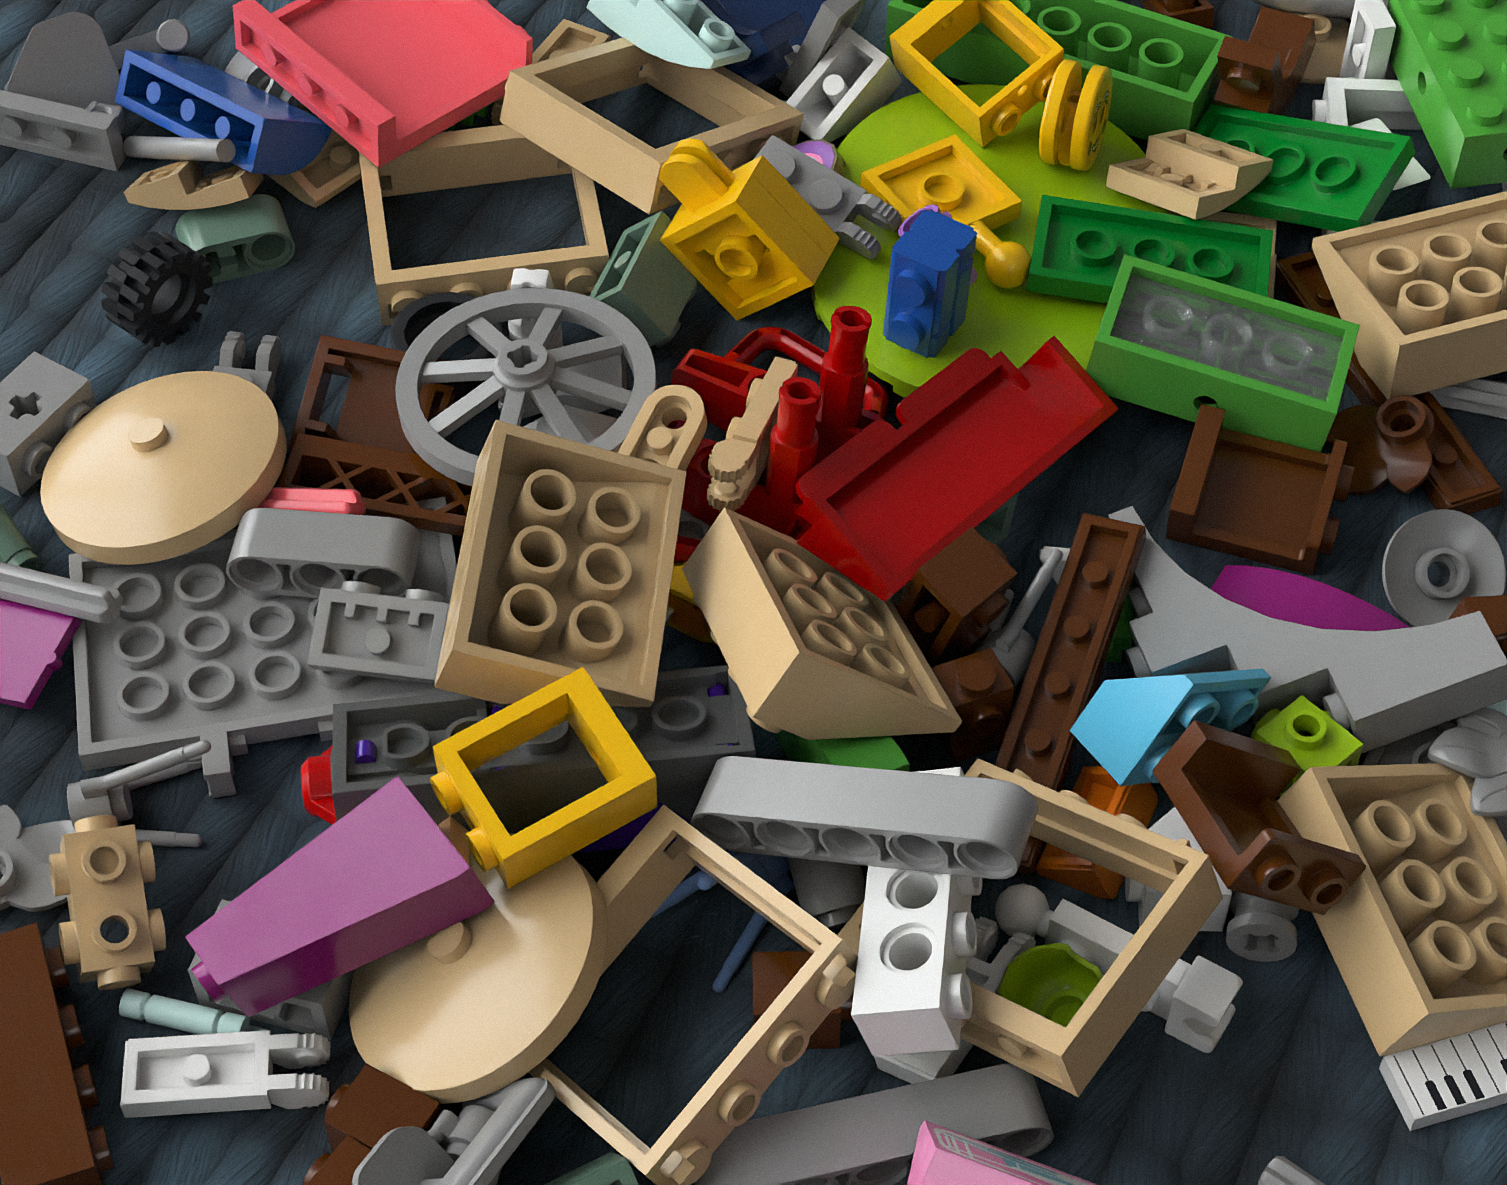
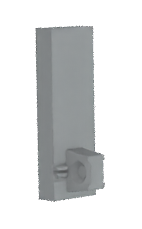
(63, 130)

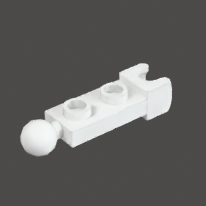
(1190, 998)

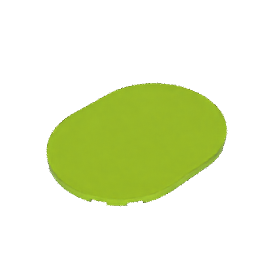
(995, 316)

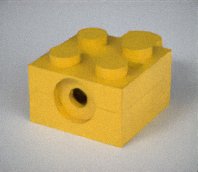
(742, 229)

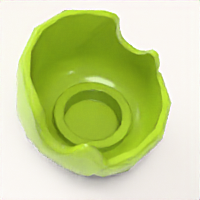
(1050, 981)

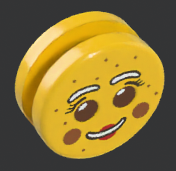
(1074, 118)

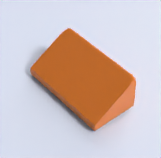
(1106, 794)

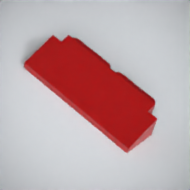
(962, 454)

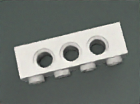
(914, 958)

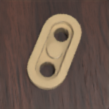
(656, 443)

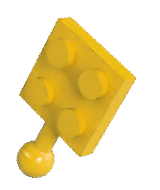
(964, 187)

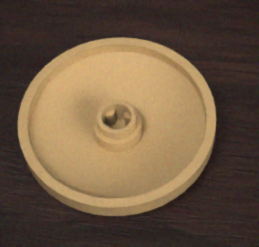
(163, 467)
(488, 992)

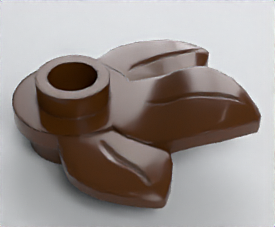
(1380, 451)

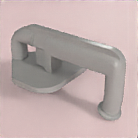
(73, 64)
(415, 1158)

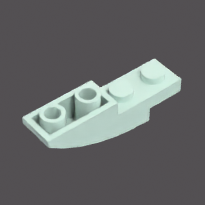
(673, 30)

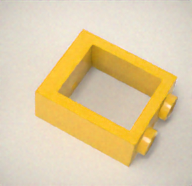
(946, 22)
(624, 798)

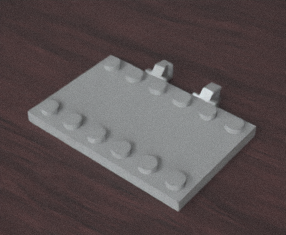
(214, 661)

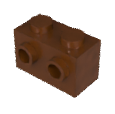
(956, 597)

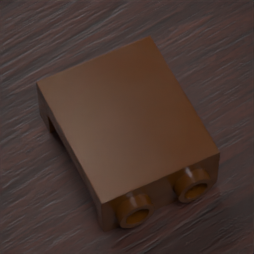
(1257, 496)
(1228, 800)

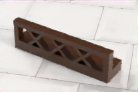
(383, 479)

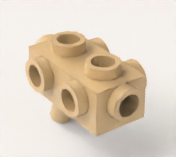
(103, 881)

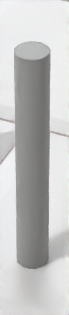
(179, 148)

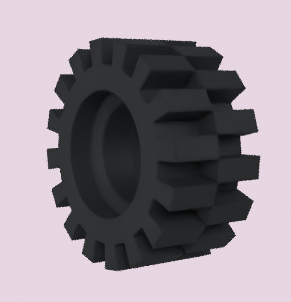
(156, 288)

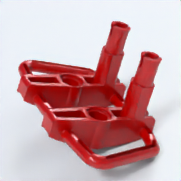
(809, 420)

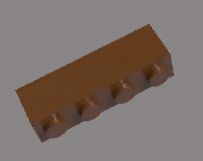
(42, 1089)

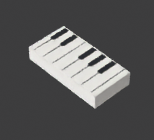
(1449, 1076)

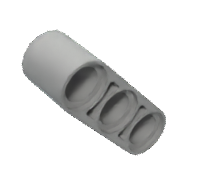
(310, 550)

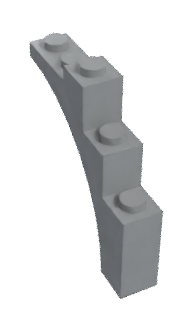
(1367, 680)

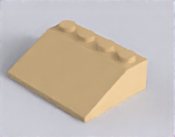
(1424, 294)
(561, 570)
(810, 641)
(1429, 912)

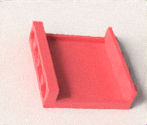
(385, 67)

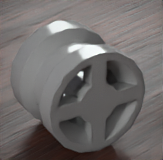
(1261, 928)

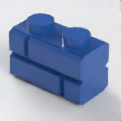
(929, 283)

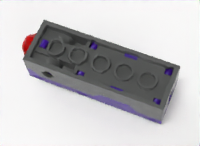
(681, 735)

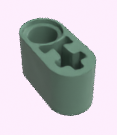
(239, 237)

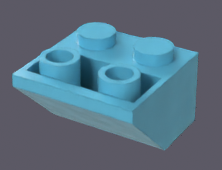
(1140, 718)

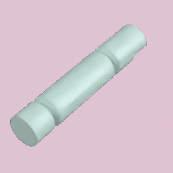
(181, 1014)

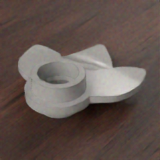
(1480, 752)
(25, 862)

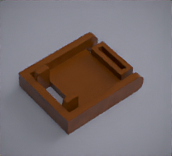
(370, 402)

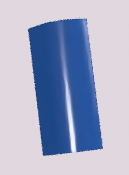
(212, 104)

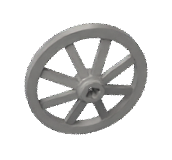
(523, 372)

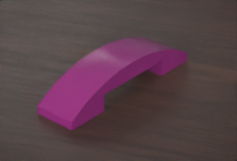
(1300, 600)

